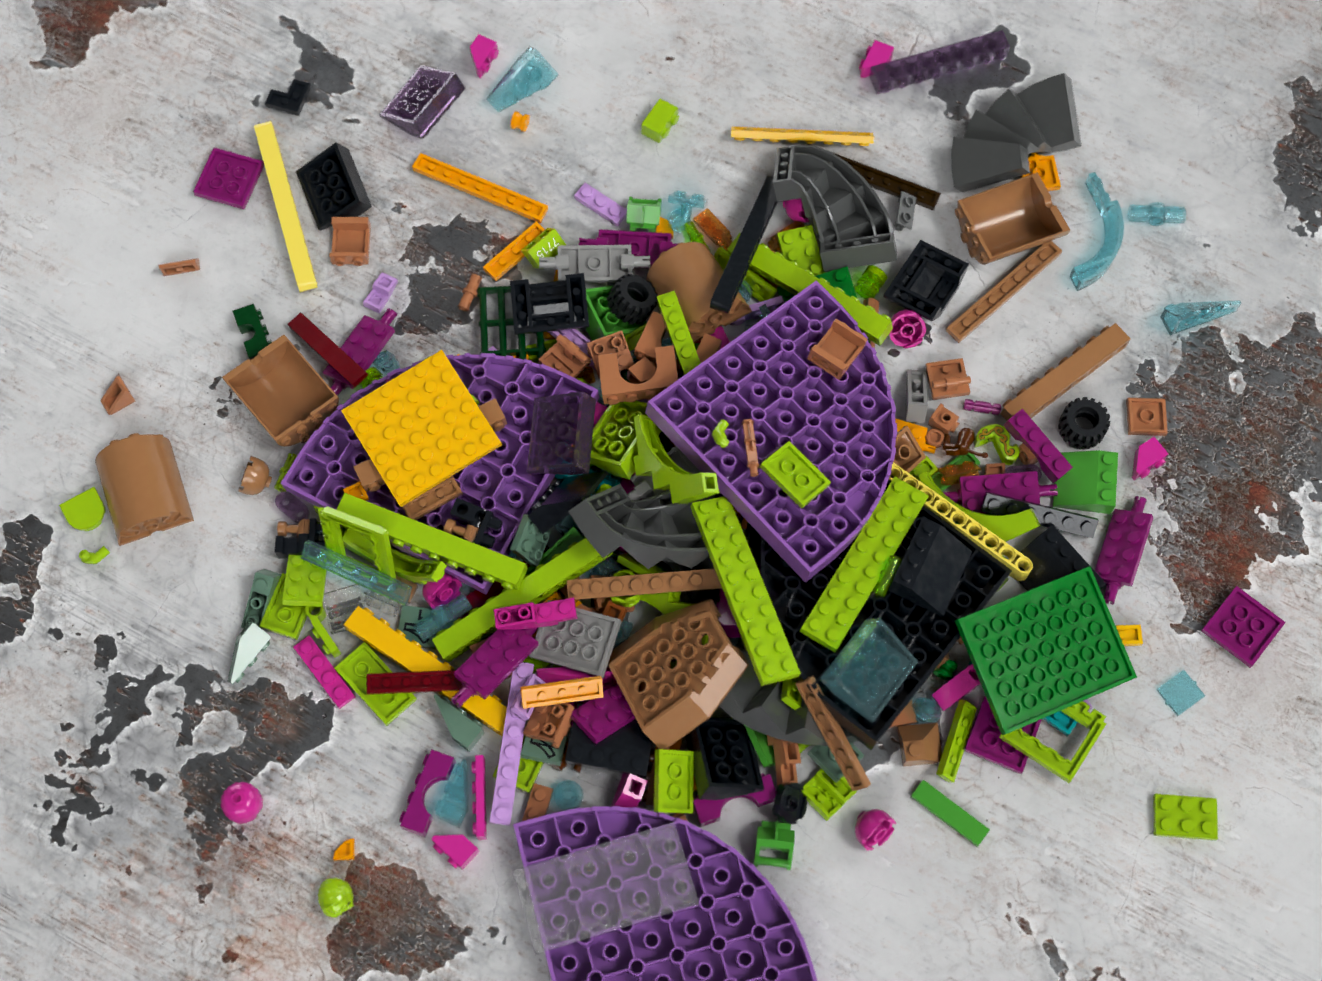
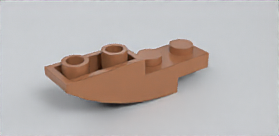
(786, 758)

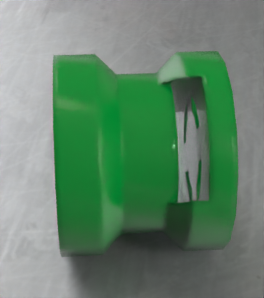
(946, 670)

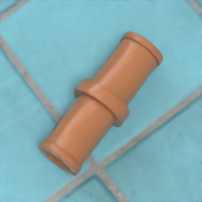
(469, 292)

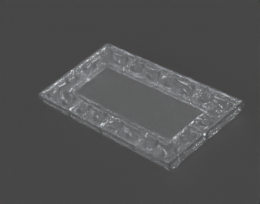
(605, 887)

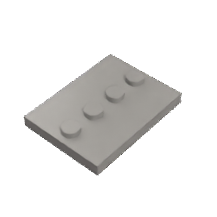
(579, 643)

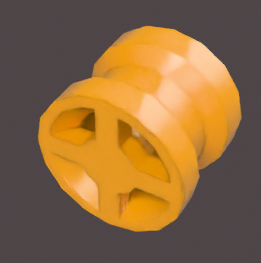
(520, 121)

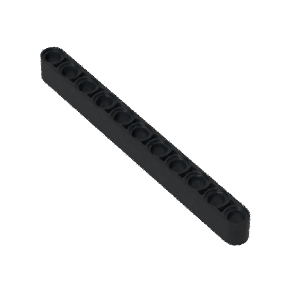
(745, 248)

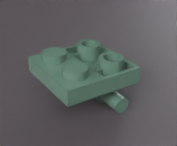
(529, 542)

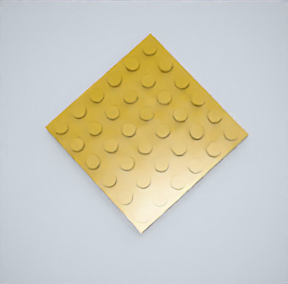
(421, 428)

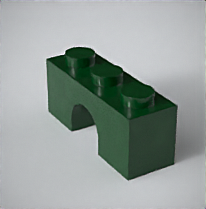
(249, 320)

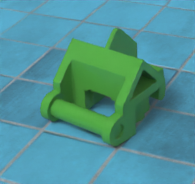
(643, 213)
(776, 837)

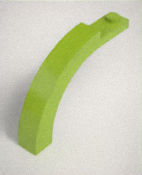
(405, 566)

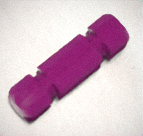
(981, 406)

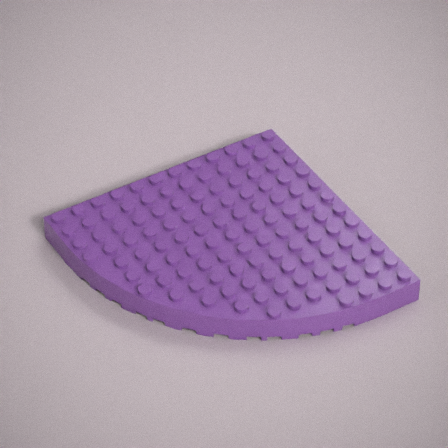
(835, 423)
(493, 482)
(731, 935)

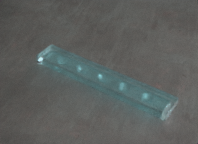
(356, 572)

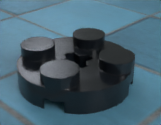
(784, 795)

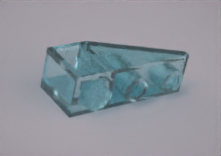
(455, 802)

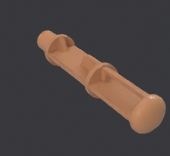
(750, 445)

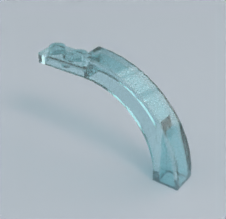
(1111, 213)

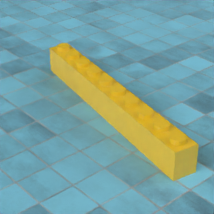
(413, 659)

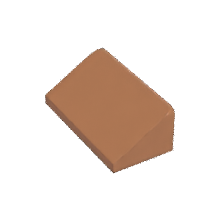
(180, 267)

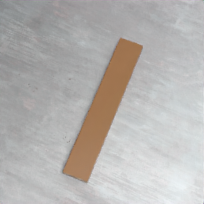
(833, 736)

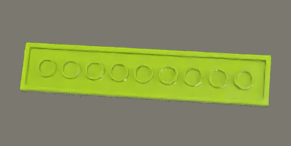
(862, 564)
(745, 591)

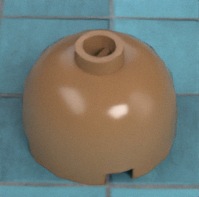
(255, 477)

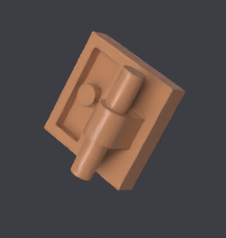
(610, 344)
(565, 357)
(947, 379)
(550, 723)

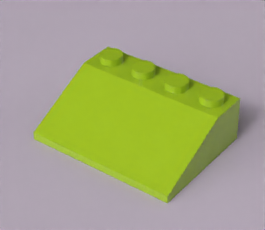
(615, 439)

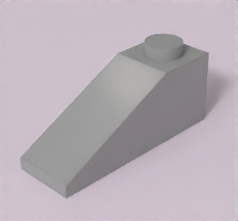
(916, 396)

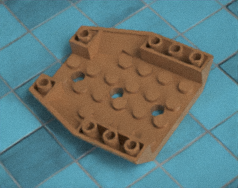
(692, 691)

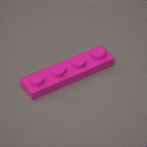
(324, 672)
(479, 789)

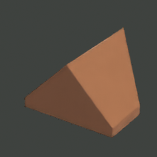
(117, 396)

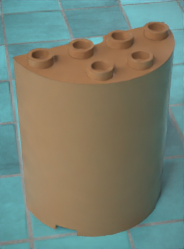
(1009, 219)
(694, 276)
(283, 392)
(142, 486)

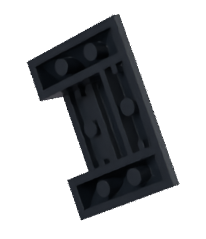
(927, 281)
(549, 305)

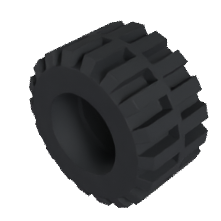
(632, 299)
(1090, 411)

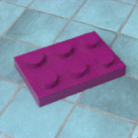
(603, 715)

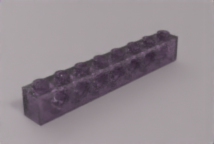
(968, 54)

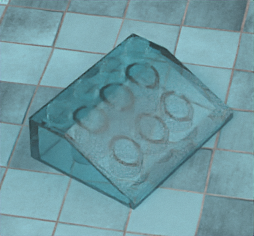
(869, 669)

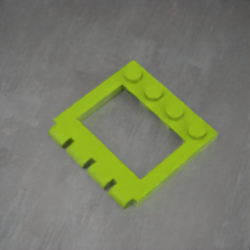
(330, 524)
(1050, 758)

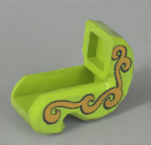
(1000, 438)

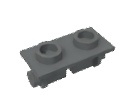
(905, 211)

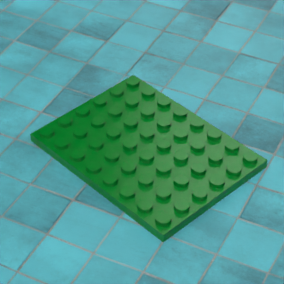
(1045, 650)

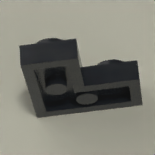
(289, 102)

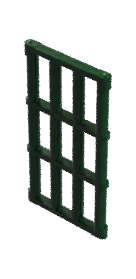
(502, 322)

